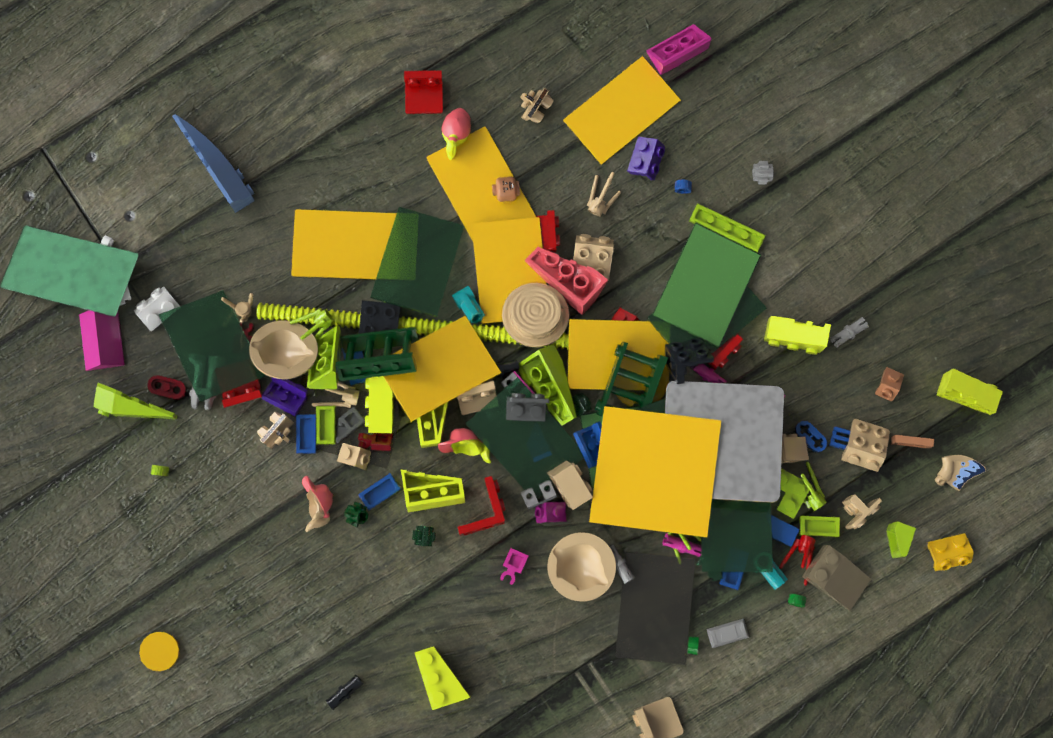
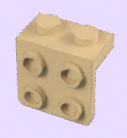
(594, 253)
(866, 445)
(658, 720)

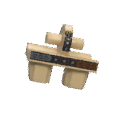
(541, 98)
(277, 431)

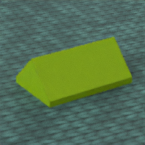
(323, 372)

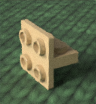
(477, 398)
(856, 507)

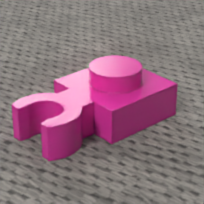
(514, 562)

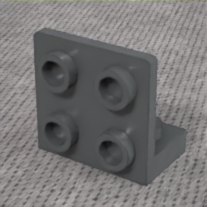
(526, 408)

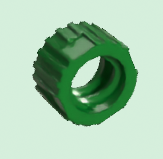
(797, 600)
(693, 645)

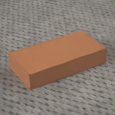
(912, 441)

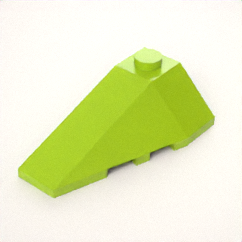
(547, 376)
(117, 403)

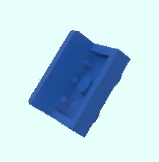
(588, 442)

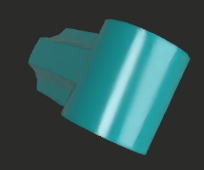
(467, 302)
(776, 577)

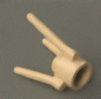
(597, 206)
(242, 309)
(350, 397)

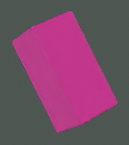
(679, 48)
(101, 340)

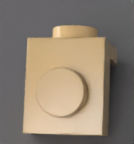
(354, 456)

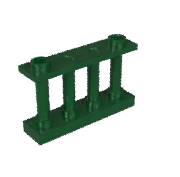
(380, 365)
(650, 382)

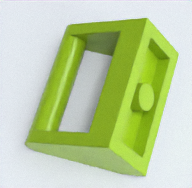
(899, 538)

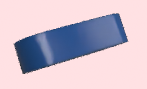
(813, 433)

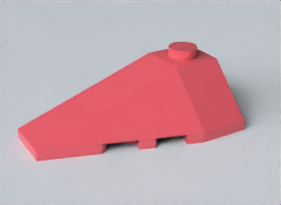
(573, 281)

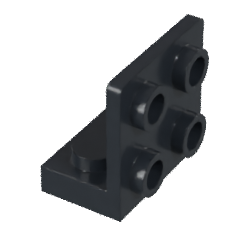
(378, 316)
(686, 354)

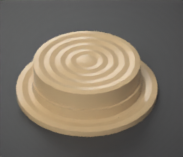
(535, 315)
(281, 352)
(581, 567)

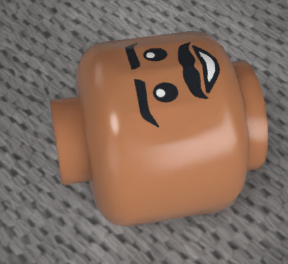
(506, 189)

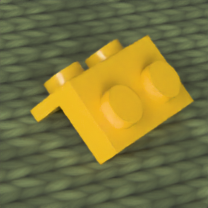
(951, 552)

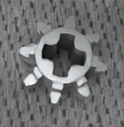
(762, 172)

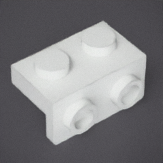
(158, 303)

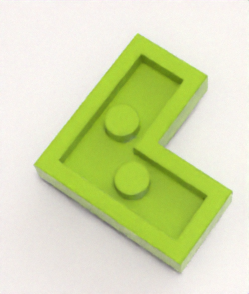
(795, 493)

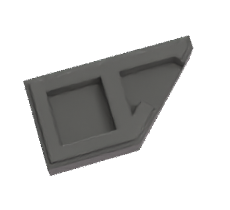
(349, 423)

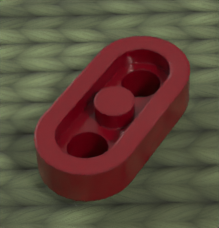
(167, 387)

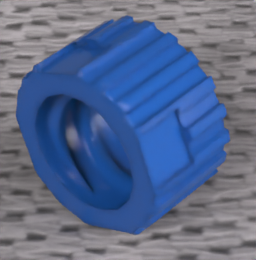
(683, 186)

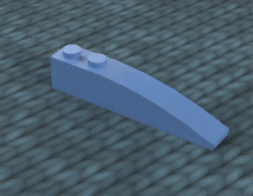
(218, 166)

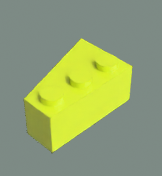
(796, 335)
(969, 392)
(380, 406)
(432, 426)
(431, 491)
(439, 680)

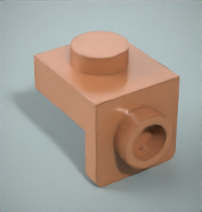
(890, 384)

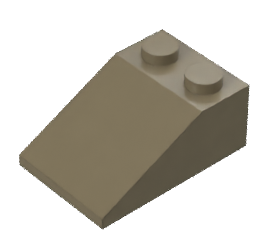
(836, 577)

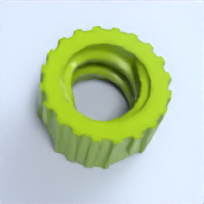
(159, 470)

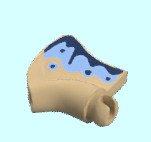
(958, 470)

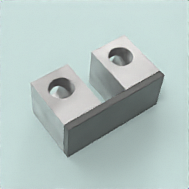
(548, 495)

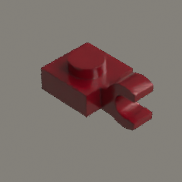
(377, 441)

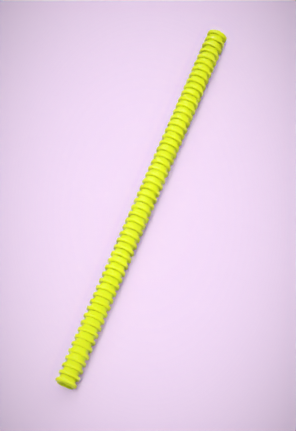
(422, 326)

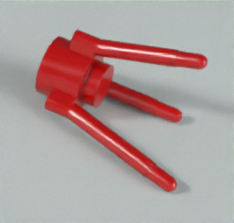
(805, 546)

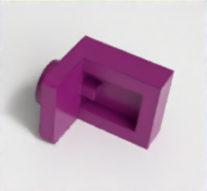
(550, 512)

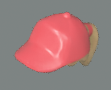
(319, 503)

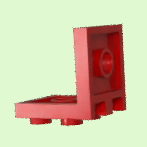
(497, 506)

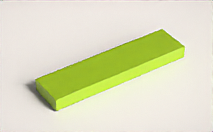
(727, 227)

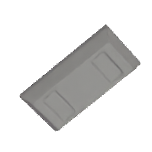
(727, 633)

